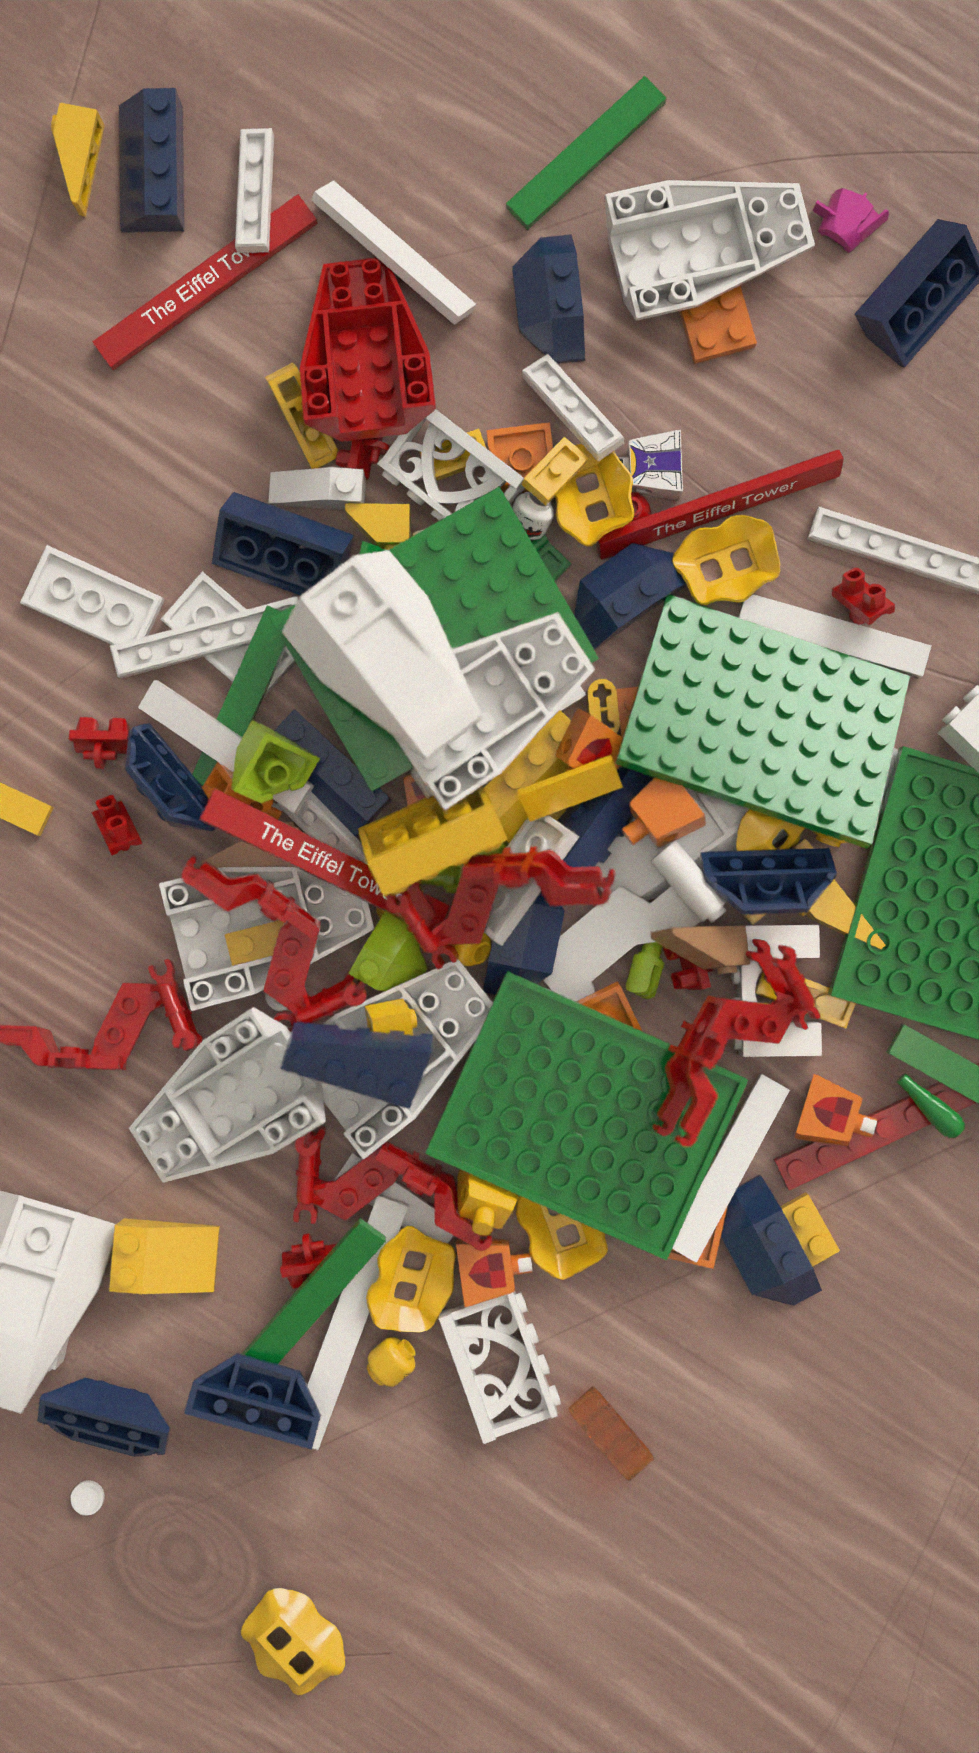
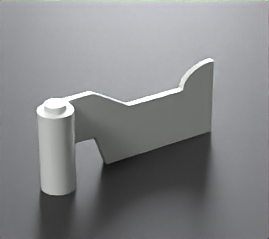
(627, 921)

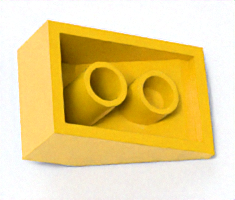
(163, 1257)

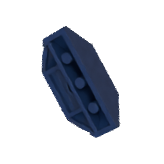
(551, 298)
(624, 591)
(165, 779)
(770, 878)
(529, 948)
(766, 1246)
(257, 1399)
(105, 1417)

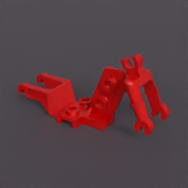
(478, 890)
(292, 948)
(730, 1019)
(119, 1029)
(371, 1178)

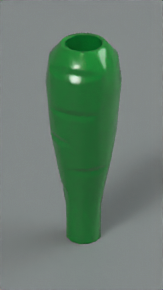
(937, 1112)

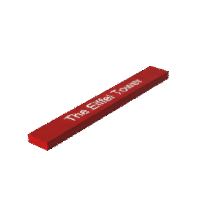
(200, 287)
(722, 503)
(299, 850)

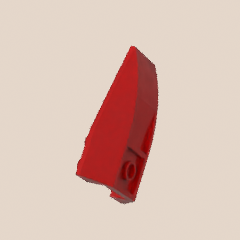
(364, 356)

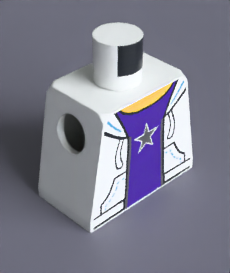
(656, 465)

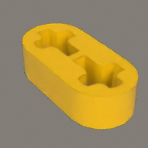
(611, 703)

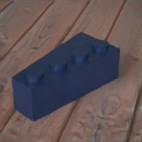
(601, 820)
(360, 1060)

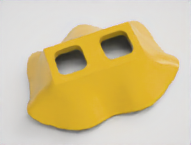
(613, 490)
(717, 544)
(758, 831)
(545, 1247)
(433, 1283)
(308, 1634)

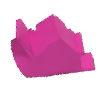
(849, 218)

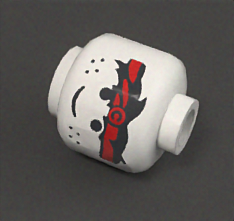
(533, 515)

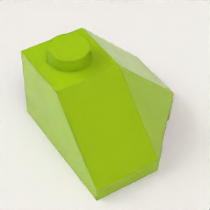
(270, 764)
(389, 956)

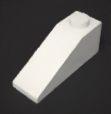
(317, 488)

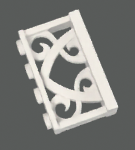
(438, 430)
(488, 1407)

